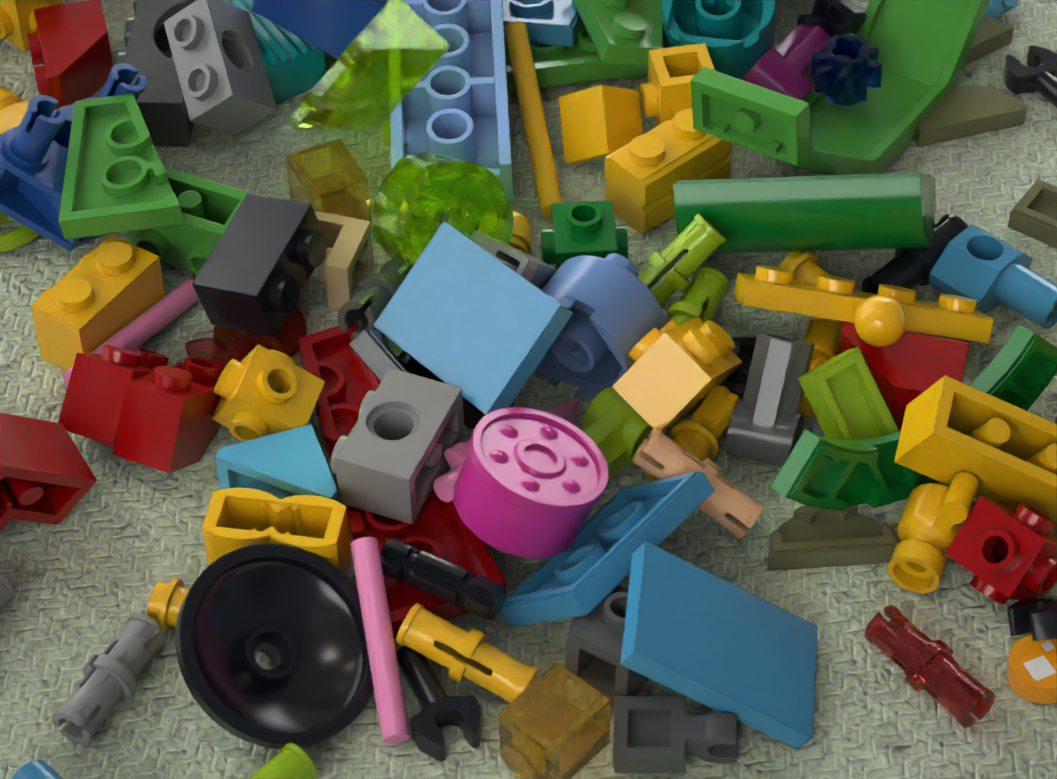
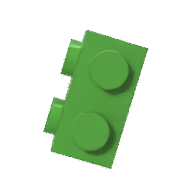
(206, 211)

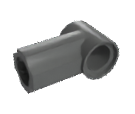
(769, 415)

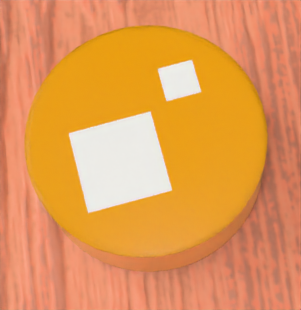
(1033, 670)

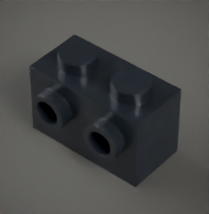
(261, 264)

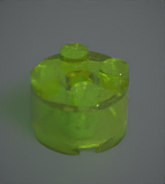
(425, 186)

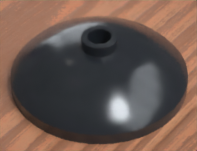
(297, 615)

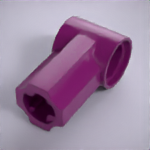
(790, 64)

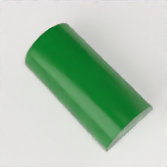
(812, 211)

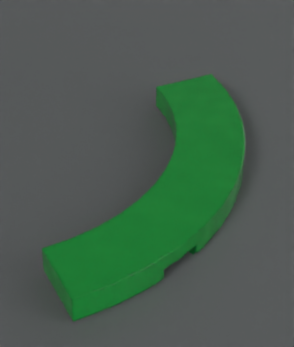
(856, 472)

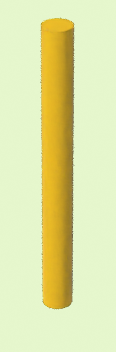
(533, 117)

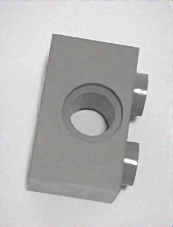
(219, 66)
(398, 445)

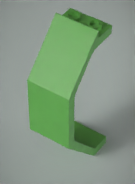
(922, 59)

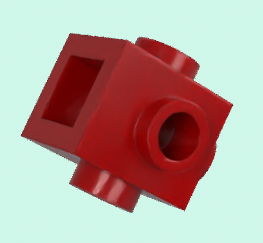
(1007, 550)

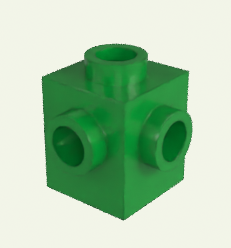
(582, 230)

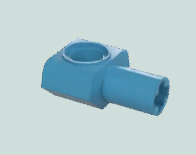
(994, 272)

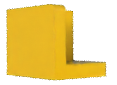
(598, 122)

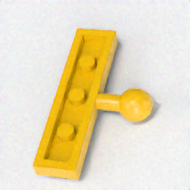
(876, 317)

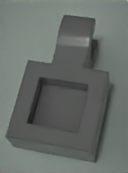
(658, 734)

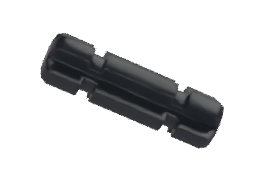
(442, 579)

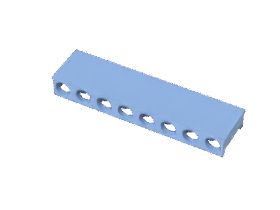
(464, 96)

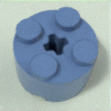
(608, 319)

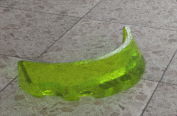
(372, 73)

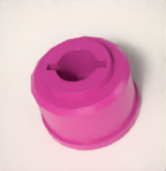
(529, 482)

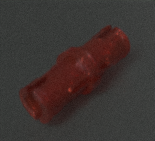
(929, 666)

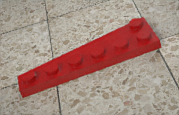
(438, 524)

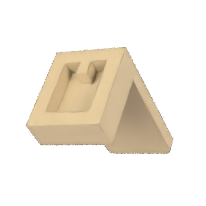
(346, 258)

